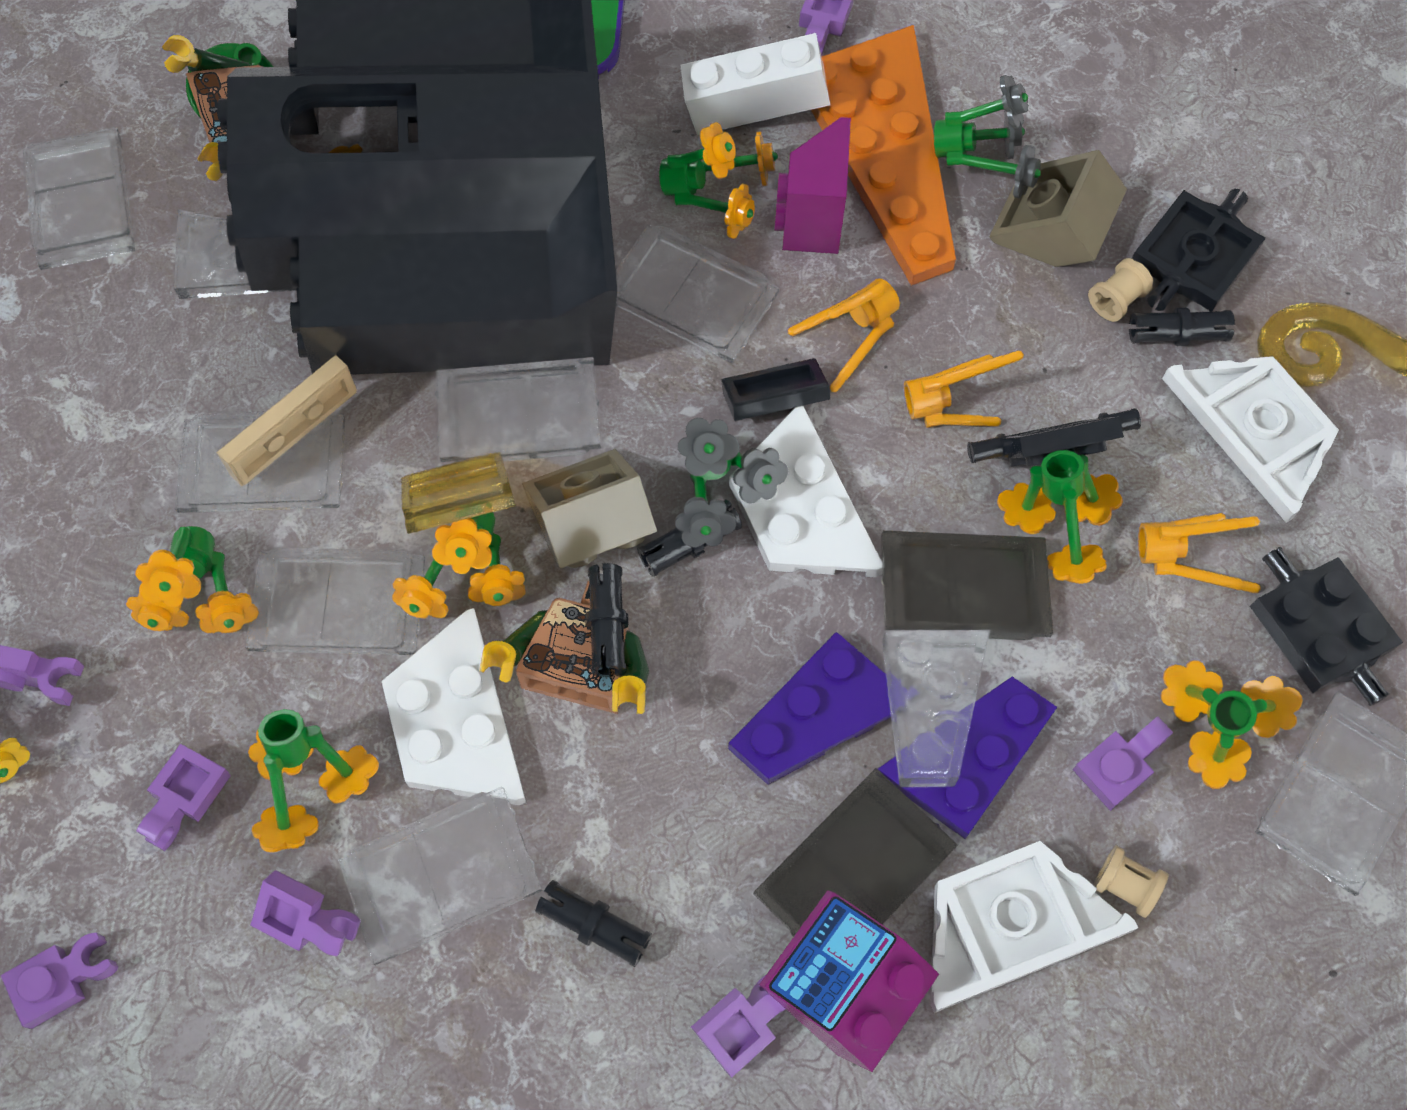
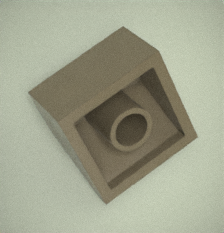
(1064, 213)
(590, 508)

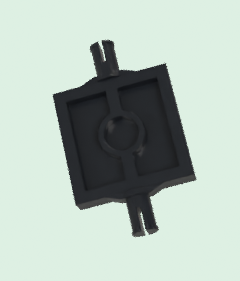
(1198, 250)
(1033, 446)
(1326, 625)

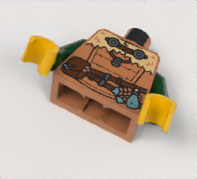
(207, 84)
(557, 659)

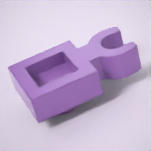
(51, 980)

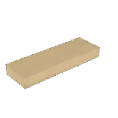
(287, 421)

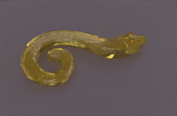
(1366, 333)

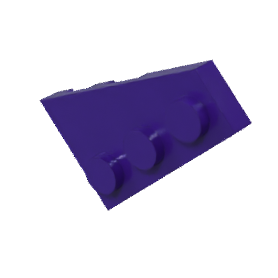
(821, 706)
(998, 738)

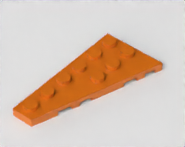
(892, 148)

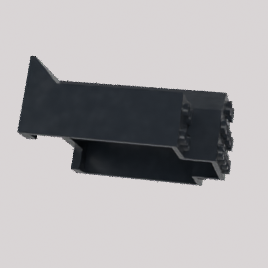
(459, 245)

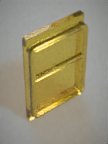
(455, 492)

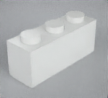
(756, 83)

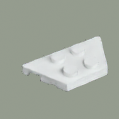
(1260, 423)
(811, 515)
(451, 717)
(1014, 921)

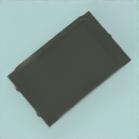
(966, 583)
(865, 851)

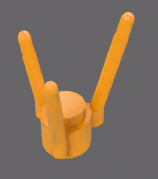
(867, 307)
(931, 393)
(1166, 541)

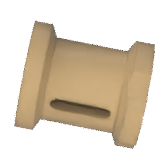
(1121, 289)
(1131, 881)

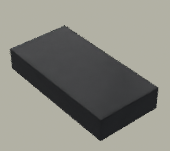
(775, 389)

